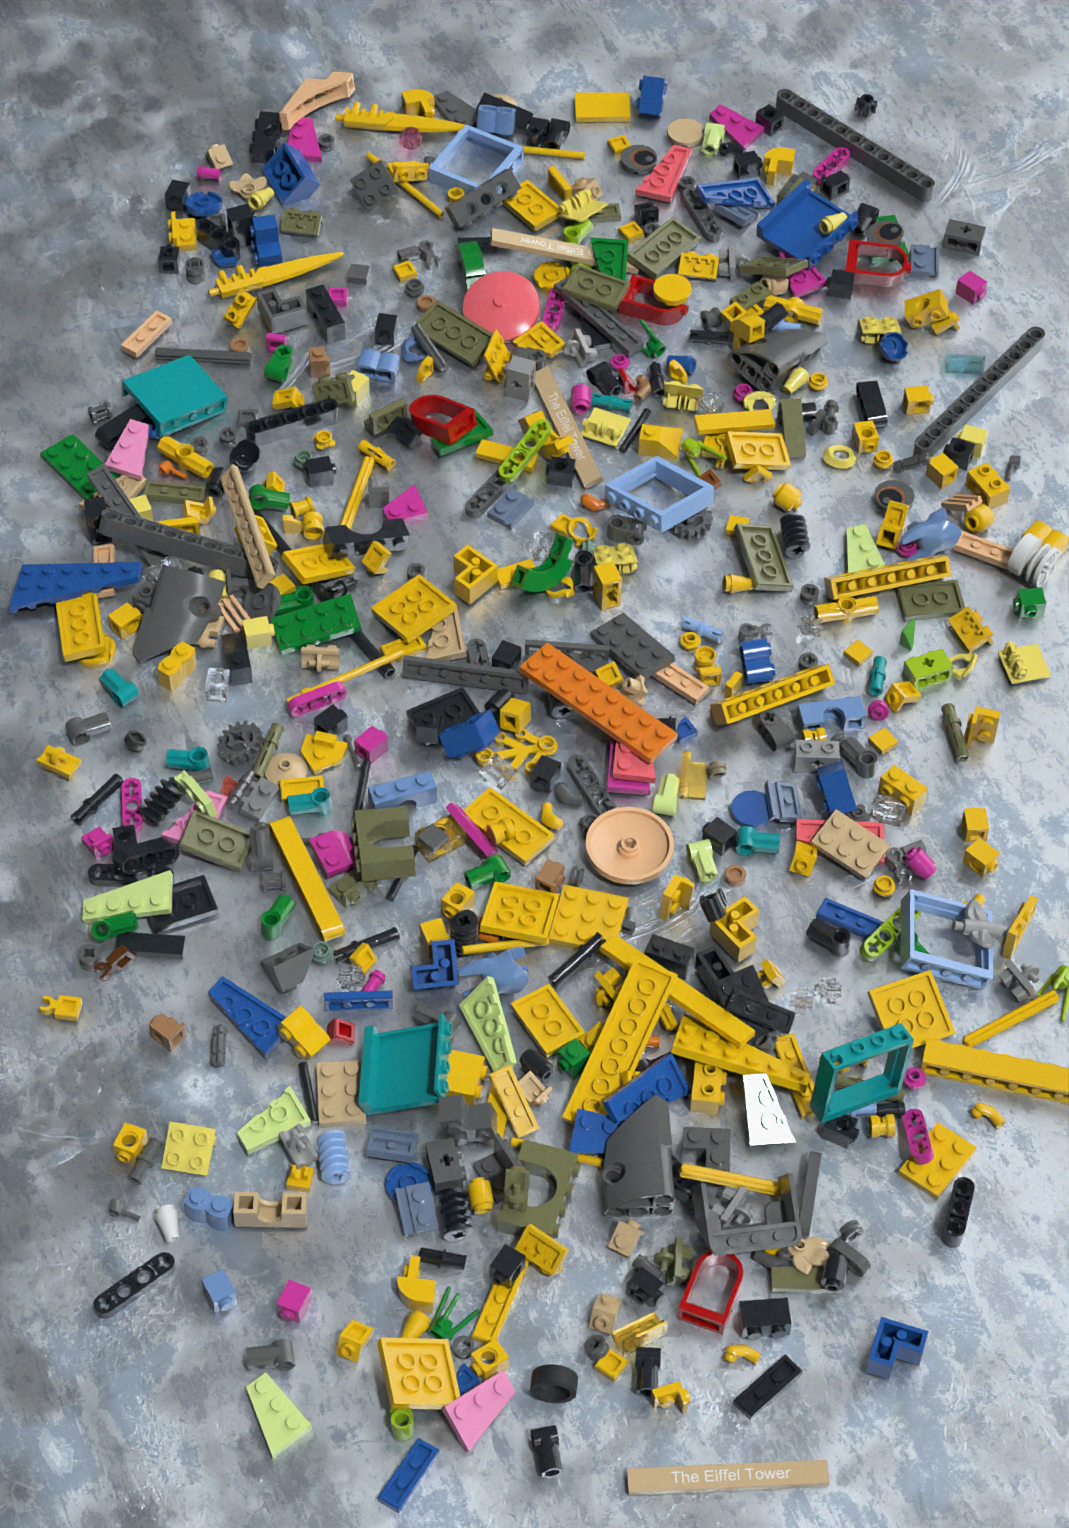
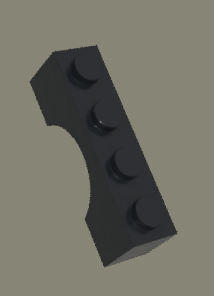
(344, 542)

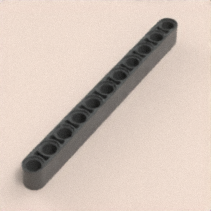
(860, 147)
(980, 392)

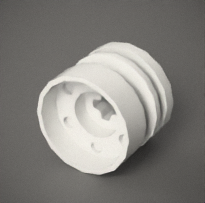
(1033, 560)

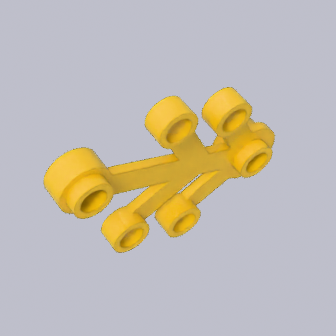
(520, 750)

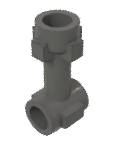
(830, 423)

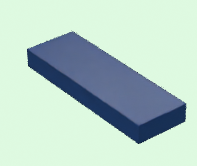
(848, 918)
(358, 1001)
(408, 1475)

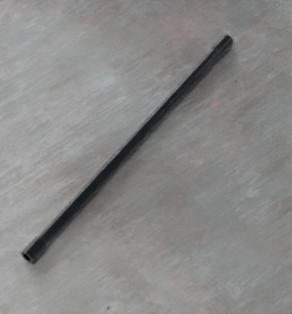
(387, 669)

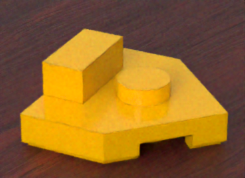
(323, 751)

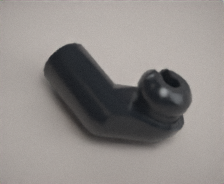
(731, 148)

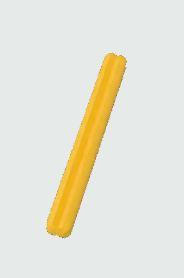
(357, 491)
(1010, 1019)
(729, 1179)

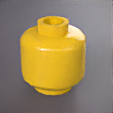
(787, 497)
(979, 518)

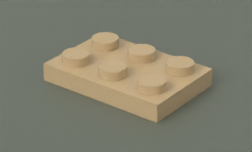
(850, 844)
(339, 1094)

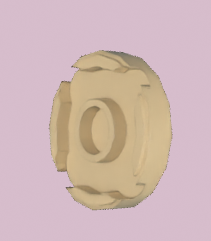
(685, 132)

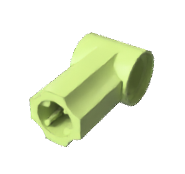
(712, 136)
(666, 799)
(701, 855)

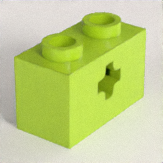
(928, 669)

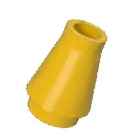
(734, 583)
(415, 1325)

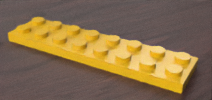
(622, 1036)

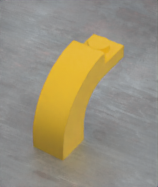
(554, 444)

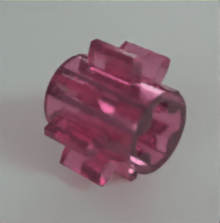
(411, 138)

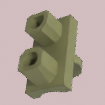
(516, 1188)
(671, 1260)

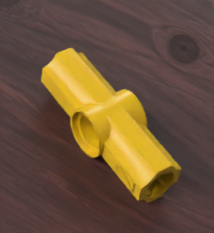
(796, 309)
(185, 457)
(846, 609)

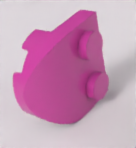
(334, 852)

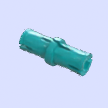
(611, 402)
(877, 675)

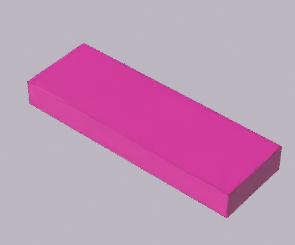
(471, 829)

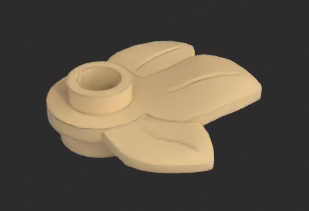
(247, 185)
(809, 1253)

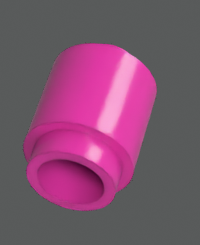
(580, 398)
(920, 862)

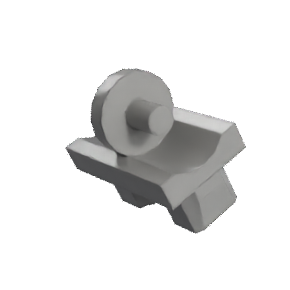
(728, 255)
(579, 348)
(1024, 988)
(299, 1146)
(736, 1200)

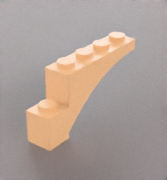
(314, 94)

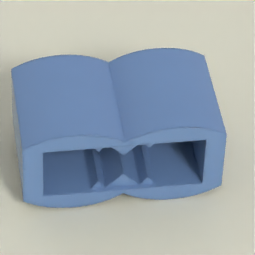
(496, 119)
(378, 365)
(208, 1208)

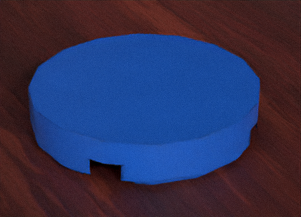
(203, 204)
(750, 809)
(406, 1175)

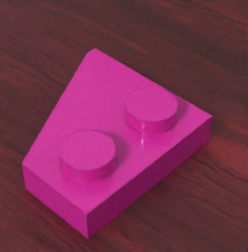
(406, 506)

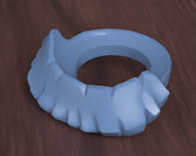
(406, 354)

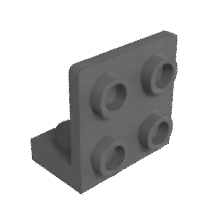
(375, 185)
(494, 1166)

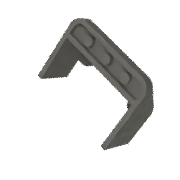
(778, 1231)

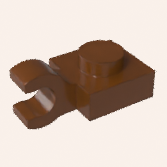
(117, 961)

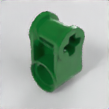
(279, 364)

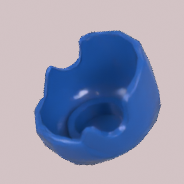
(893, 346)

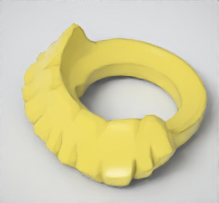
(750, 399)
(830, 459)
(971, 658)

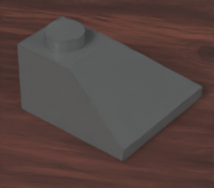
(289, 966)

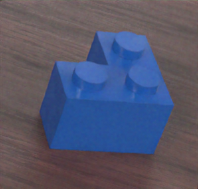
(652, 95)
(265, 241)
(470, 735)
(835, 784)
(442, 969)
(892, 1342)

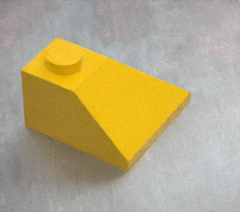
(660, 441)

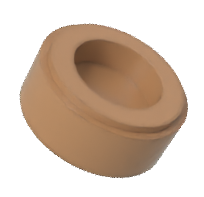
(425, 302)
(239, 345)
(735, 875)

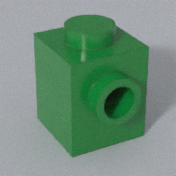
(1030, 603)
(573, 1058)

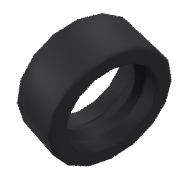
(554, 1383)

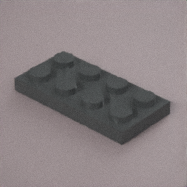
(632, 646)

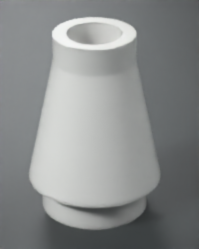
(168, 1222)

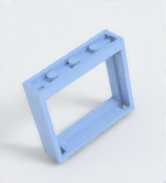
(448, 180)
(699, 494)
(940, 967)

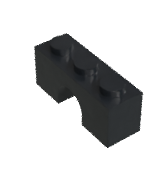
(265, 137)
(322, 307)

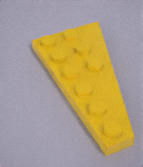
(705, 1045)

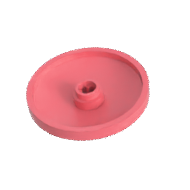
(503, 303)

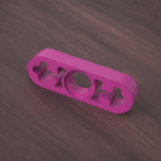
(832, 159)
(557, 316)
(327, 695)
(127, 799)
(915, 1144)

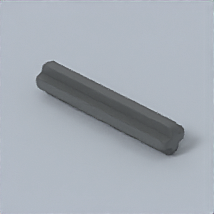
(429, 347)

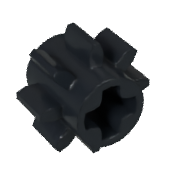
(866, 105)

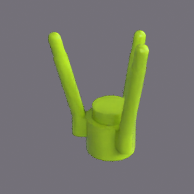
(693, 450)
(1060, 980)

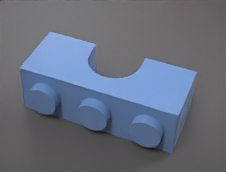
(847, 711)
(418, 787)

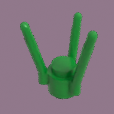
(654, 345)
(441, 1325)

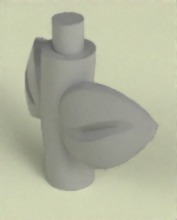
(978, 927)

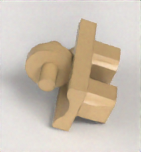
(320, 658)
(634, 690)

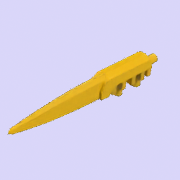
(390, 121)
(265, 276)

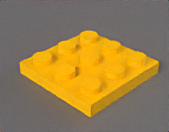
(413, 608)
(519, 913)
(584, 913)
(916, 1005)
(418, 1372)

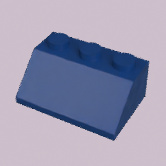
(290, 175)

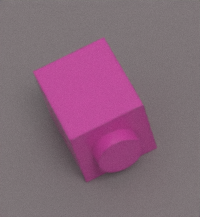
(971, 287)
(371, 744)
(294, 1301)

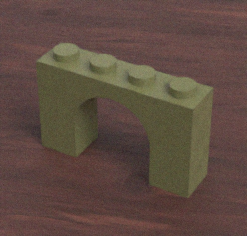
(377, 861)
(559, 1169)

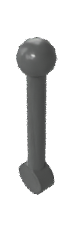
(347, 738)

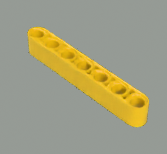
(306, 879)

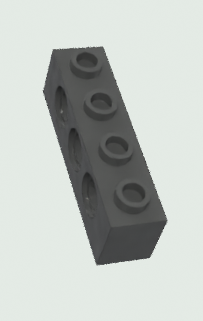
(457, 212)

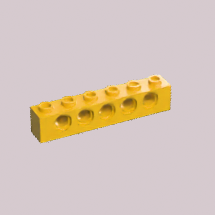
(887, 576)
(772, 694)

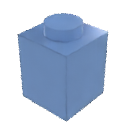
(219, 1291)

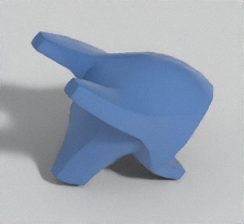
(932, 535)
(507, 974)

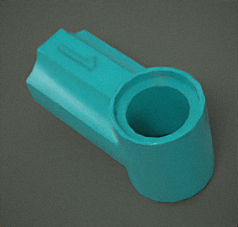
(121, 690)
(193, 759)
(311, 802)
(750, 841)

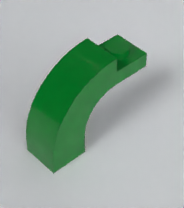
(471, 260)
(550, 571)

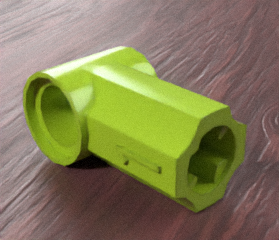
(577, 231)
(401, 1416)

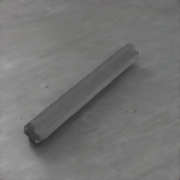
(204, 355)

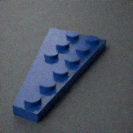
(68, 581)

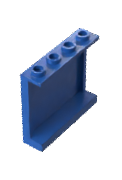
(795, 225)

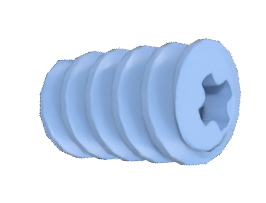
(333, 1157)

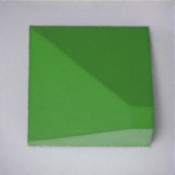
(907, 635)

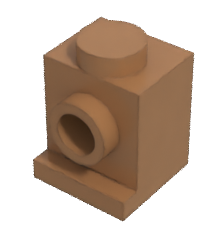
(318, 362)
(550, 877)
(167, 1031)

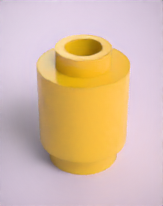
(480, 1196)

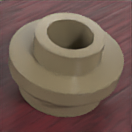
(716, 769)

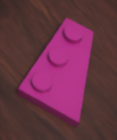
(304, 138)
(805, 280)

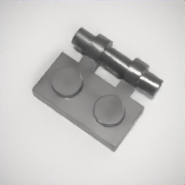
(259, 799)

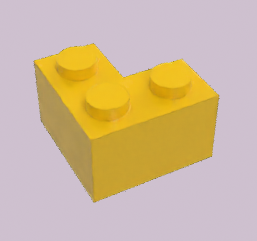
(474, 574)
(734, 929)

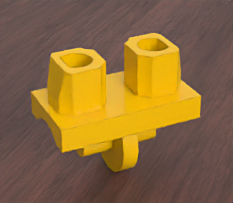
(240, 308)
(59, 761)
(608, 981)

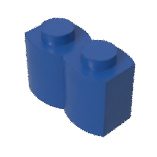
(756, 661)

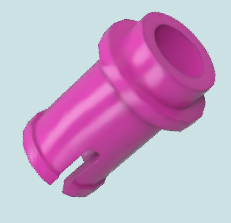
(208, 173)
(375, 980)

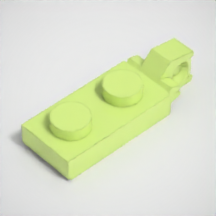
(196, 793)

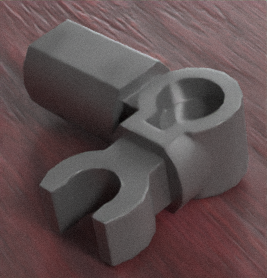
(424, 250)
(752, 632)
(895, 860)

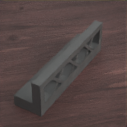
(586, 659)

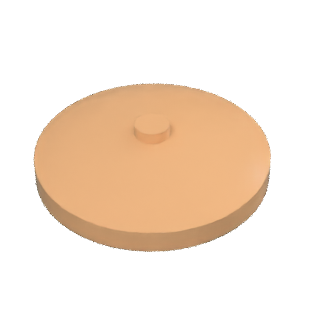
(629, 845)

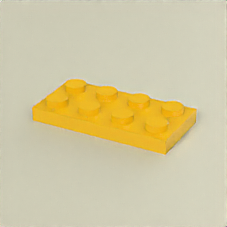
(81, 627)
(530, 835)

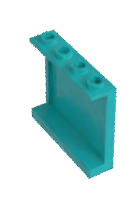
(176, 395)
(405, 1067)

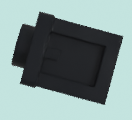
(646, 213)
(405, 430)

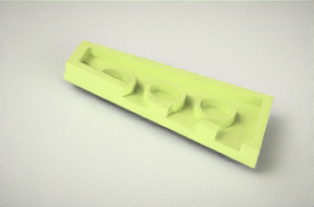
(145, 897)
(488, 1024)

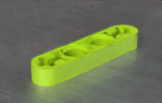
(527, 452)
(890, 930)

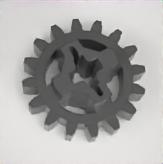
(695, 525)
(240, 742)

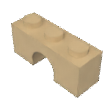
(255, 1212)

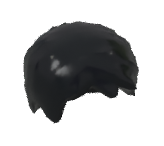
(245, 456)

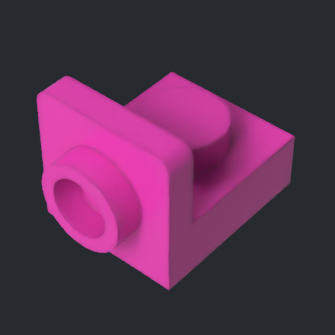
(98, 842)

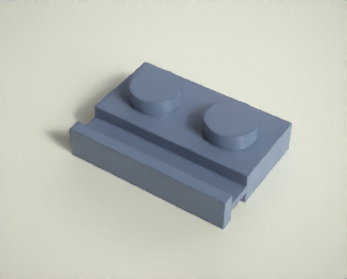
(739, 214)
(924, 261)
(510, 508)
(783, 801)
(392, 1144)
(416, 1209)

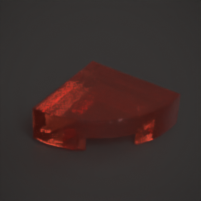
(228, 785)

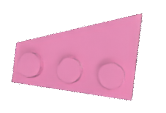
(129, 452)
(177, 831)
(477, 1408)

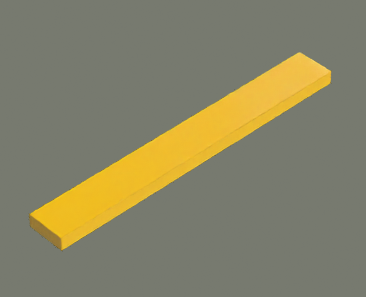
(685, 996)

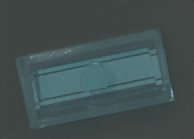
(964, 364)

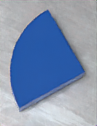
(685, 731)
(466, 1379)

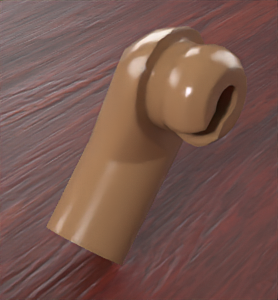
(643, 388)

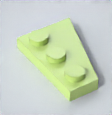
(861, 549)
(278, 1117)
(277, 1415)

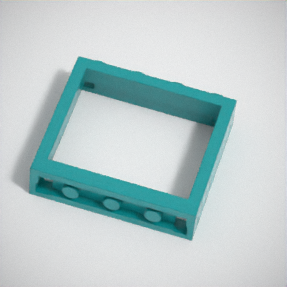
(830, 1104)

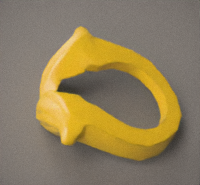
(592, 532)
(568, 593)

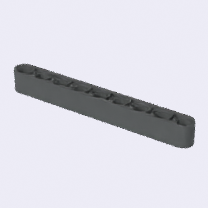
(177, 542)

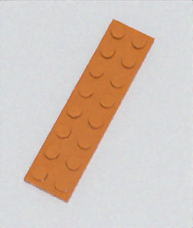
(598, 703)

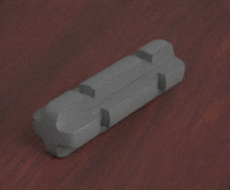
(911, 462)
(219, 1045)

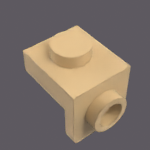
(219, 156)
(587, 183)
(534, 1090)
(626, 1237)
(605, 1313)

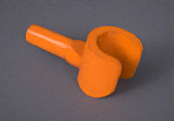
(167, 467)

